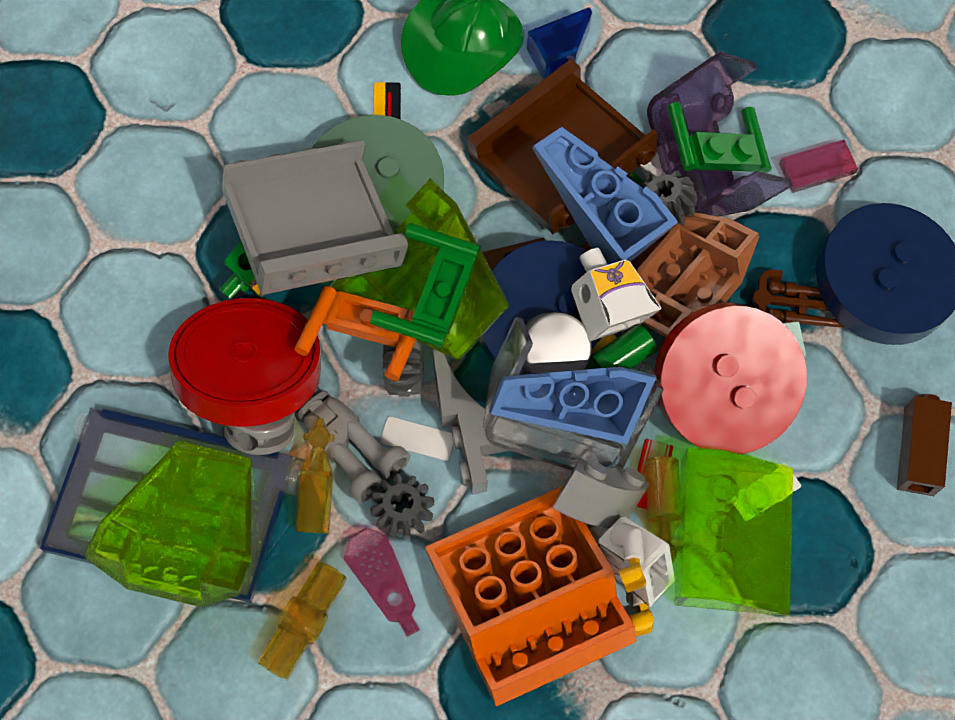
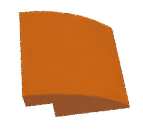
(530, 596)

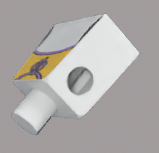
(611, 296)

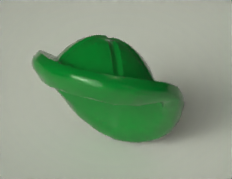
(459, 43)

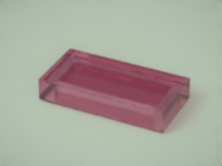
(818, 165)

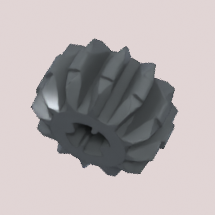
(675, 193)
(412, 375)
(394, 496)

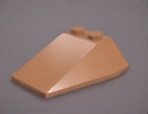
(694, 267)

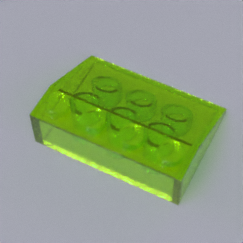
(734, 533)

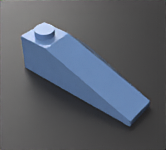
(602, 200)
(585, 402)

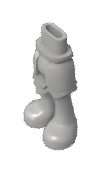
(346, 427)

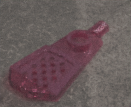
(386, 582)

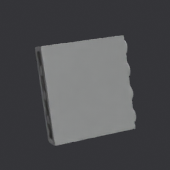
(310, 217)

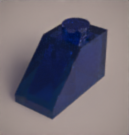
(558, 41)

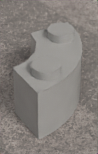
(600, 493)

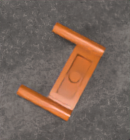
(352, 316)

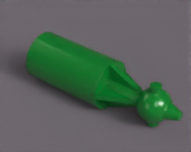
(625, 350)

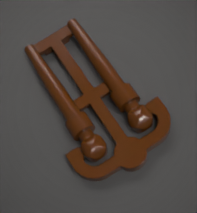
(763, 297)

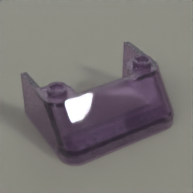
(705, 101)

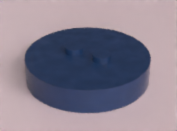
(888, 273)
(535, 282)

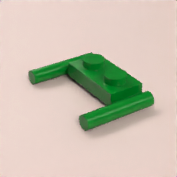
(720, 150)
(441, 292)

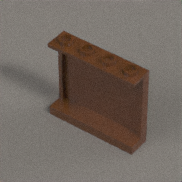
(558, 101)

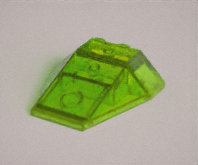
(404, 284)
(181, 528)

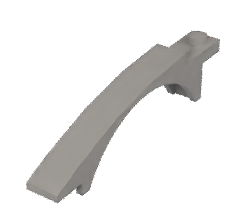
(462, 410)

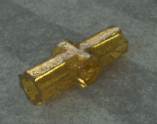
(302, 620)

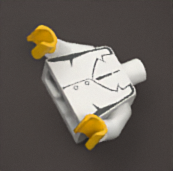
(639, 563)

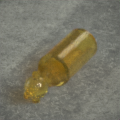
(315, 483)
(663, 498)

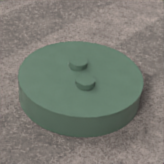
(395, 156)

